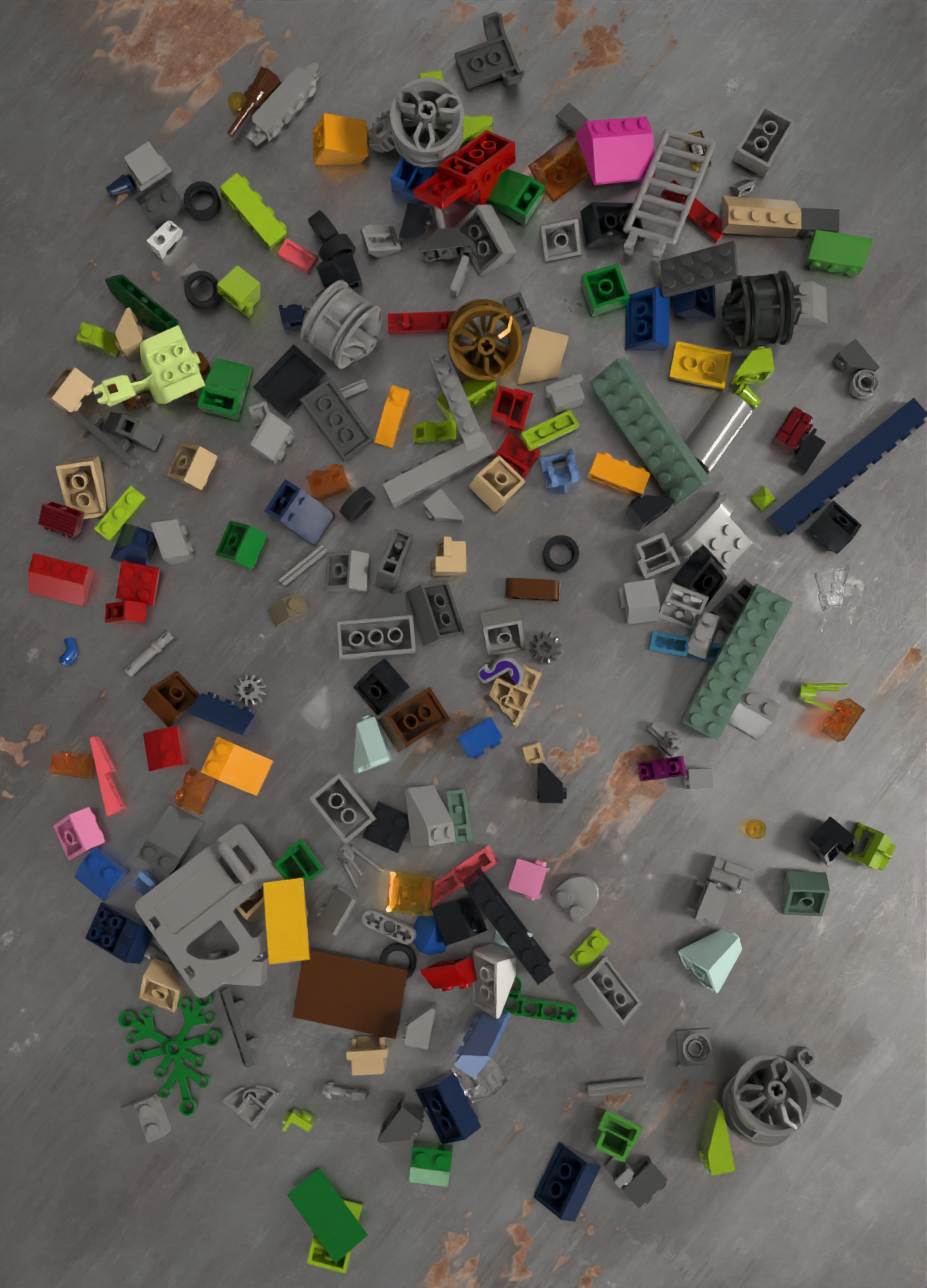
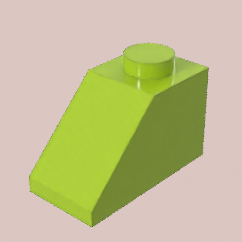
(97, 339)

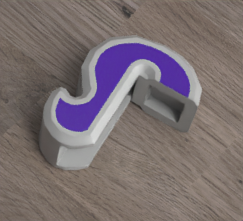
(503, 664)

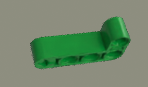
(540, 1004)

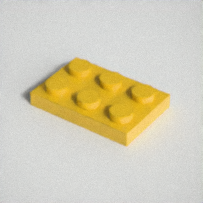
(699, 365)

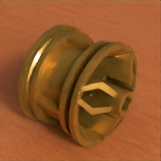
(484, 339)

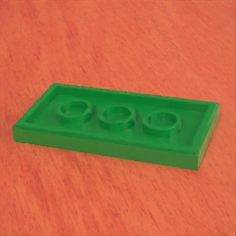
(327, 1215)

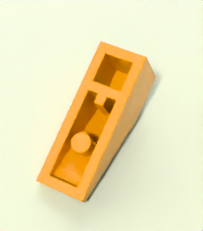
(392, 416)

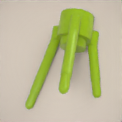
(809, 690)

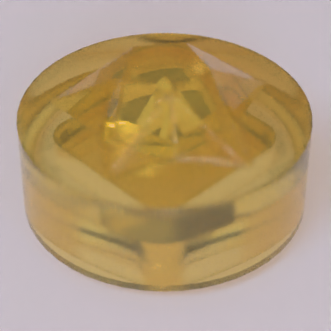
(236, 102)
(755, 829)

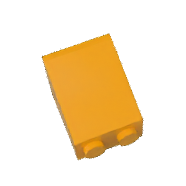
(340, 140)

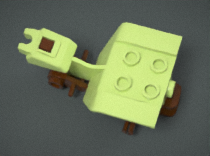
(168, 372)

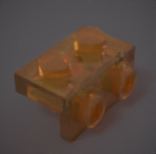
(194, 791)

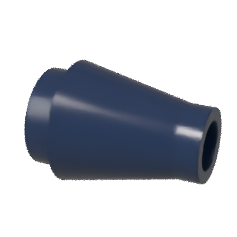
(121, 185)

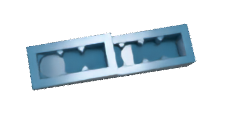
(678, 646)

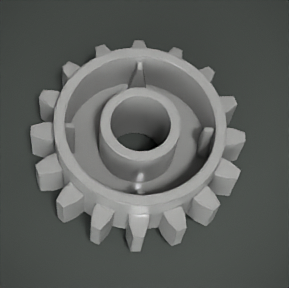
(381, 134)

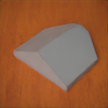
(380, 240)

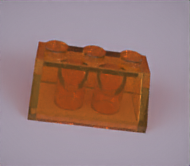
(560, 167)

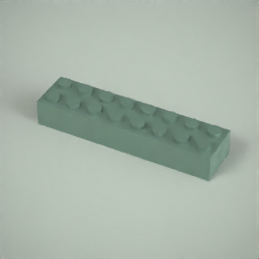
(650, 431)
(736, 661)

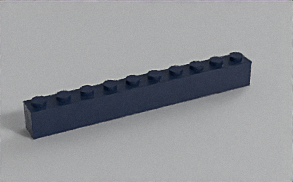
(845, 468)

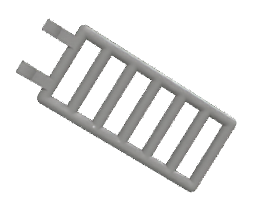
(689, 192)

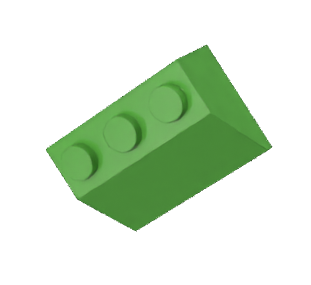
(837, 252)

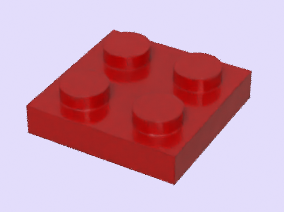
(138, 582)

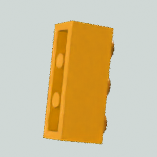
(619, 474)

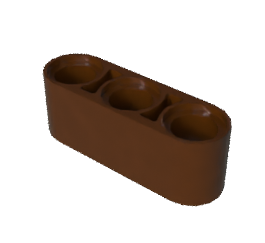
(533, 589)

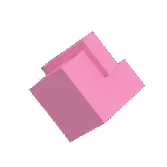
(528, 878)

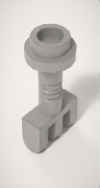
(357, 1094)

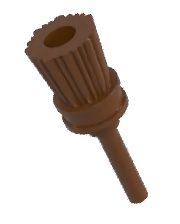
(262, 87)

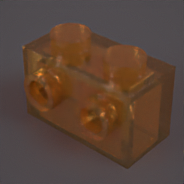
(328, 482)
(843, 719)
(73, 766)

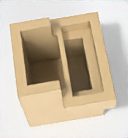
(449, 558)
(368, 1055)

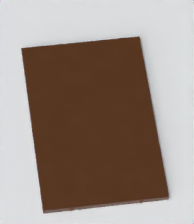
(350, 993)

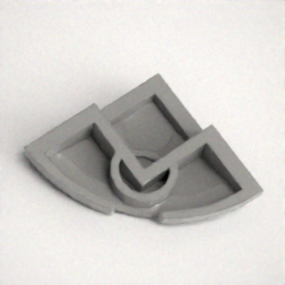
(251, 1103)

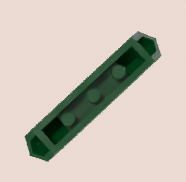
(141, 304)

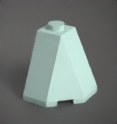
(369, 745)
(712, 958)

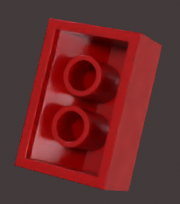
(59, 579)

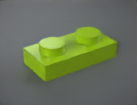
(589, 949)

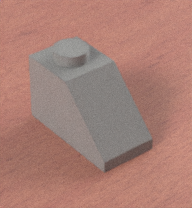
(442, 508)

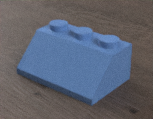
(480, 1042)

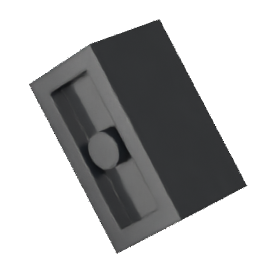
(807, 452)

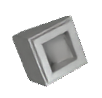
(742, 187)

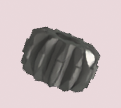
(541, 653)

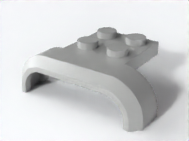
(715, 533)

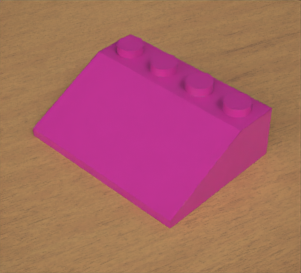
(617, 149)

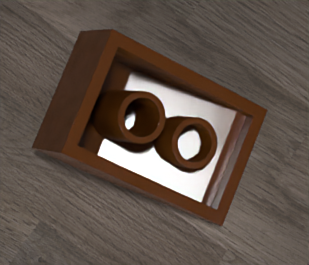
(413, 719)

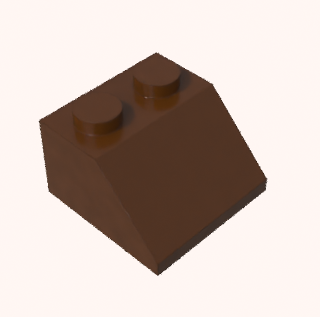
(171, 698)

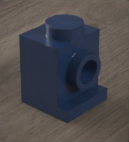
(292, 315)

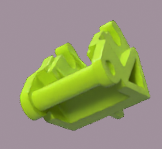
(877, 850)

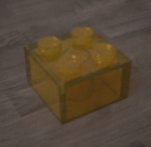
(410, 894)

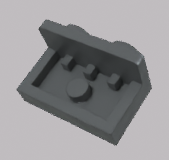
(728, 611)

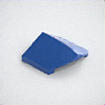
(428, 937)

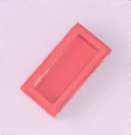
(297, 255)

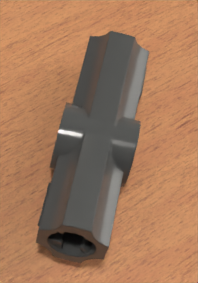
(821, 1091)

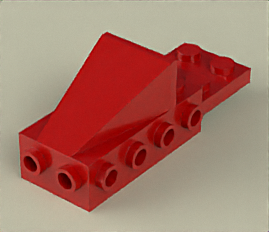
(469, 172)

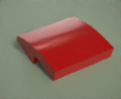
(517, 455)

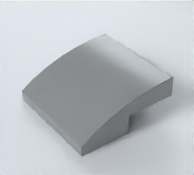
(682, 606)

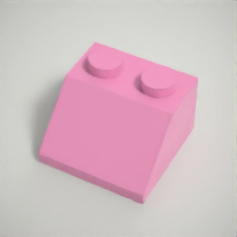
(79, 833)

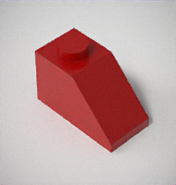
(125, 612)

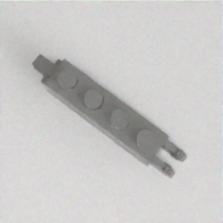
(283, 103)

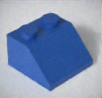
(480, 738)
(101, 872)

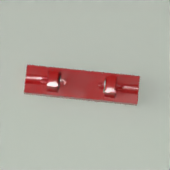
(698, 215)
(420, 322)

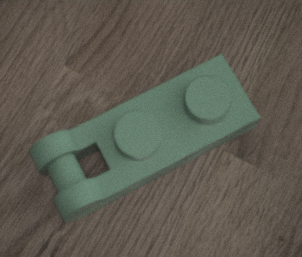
(460, 815)

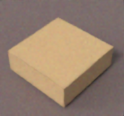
(533, 754)

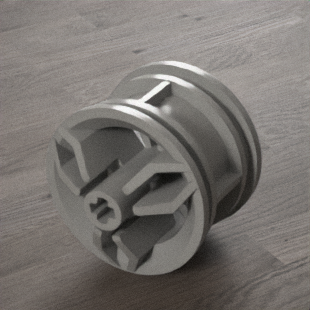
(435, 104)
(341, 324)
(780, 1083)

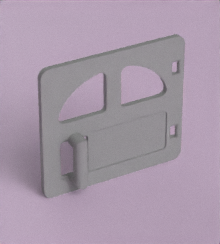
(202, 896)

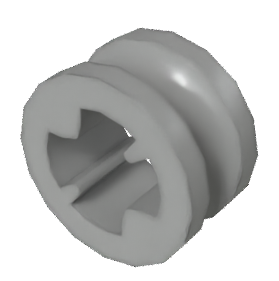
(811, 1060)

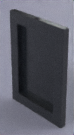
(289, 380)

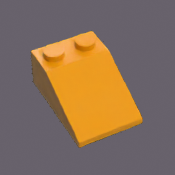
(237, 766)

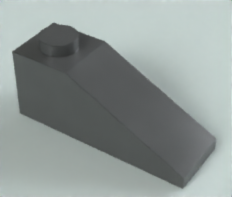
(393, 559)

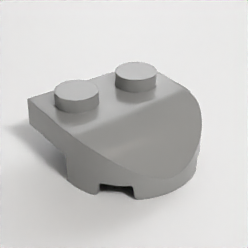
(577, 896)

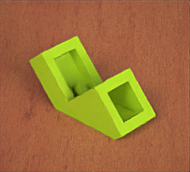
(434, 432)

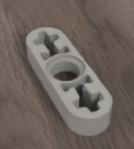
(404, 927)

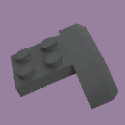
(491, 58)

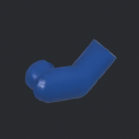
(70, 652)

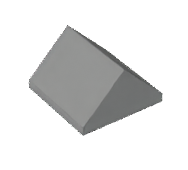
(560, 239)

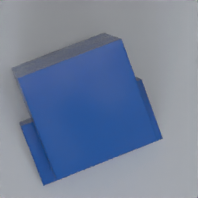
(408, 177)

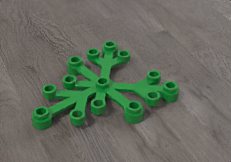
(180, 1070)

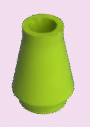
(747, 395)

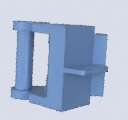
(559, 476)

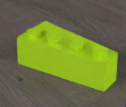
(253, 211)

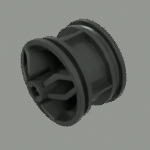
(761, 310)

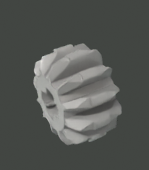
(247, 684)

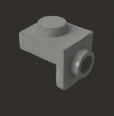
(620, 1171)

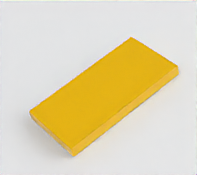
(286, 921)

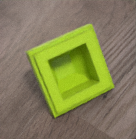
(763, 498)

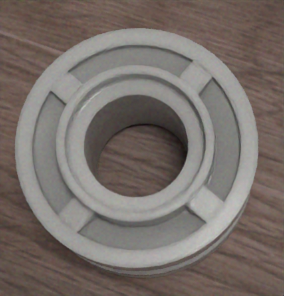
(869, 378)

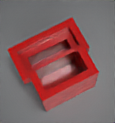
(511, 408)

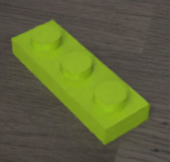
(549, 430)
(119, 513)

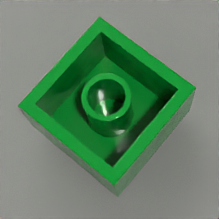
(604, 290)

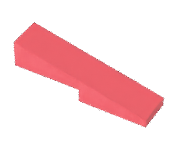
(104, 767)
(454, 878)

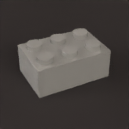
(763, 140)
(251, 975)

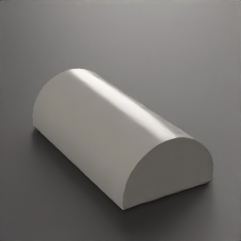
(718, 429)
(376, 637)

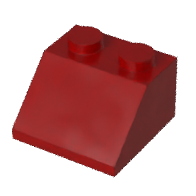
(165, 748)
(451, 973)

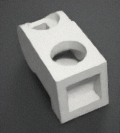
(164, 238)

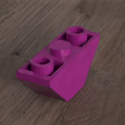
(662, 768)

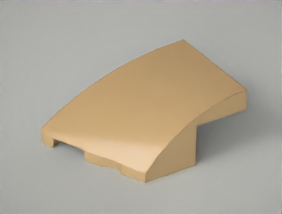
(542, 356)
(515, 699)

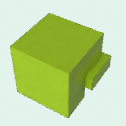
(240, 290)

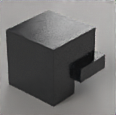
(832, 840)

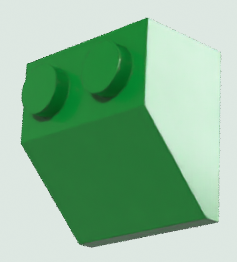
(241, 544)
(430, 1163)

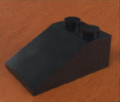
(605, 222)

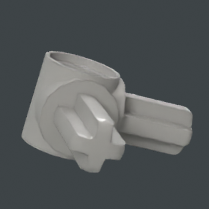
(669, 741)

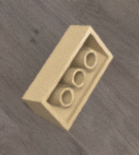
(760, 216)

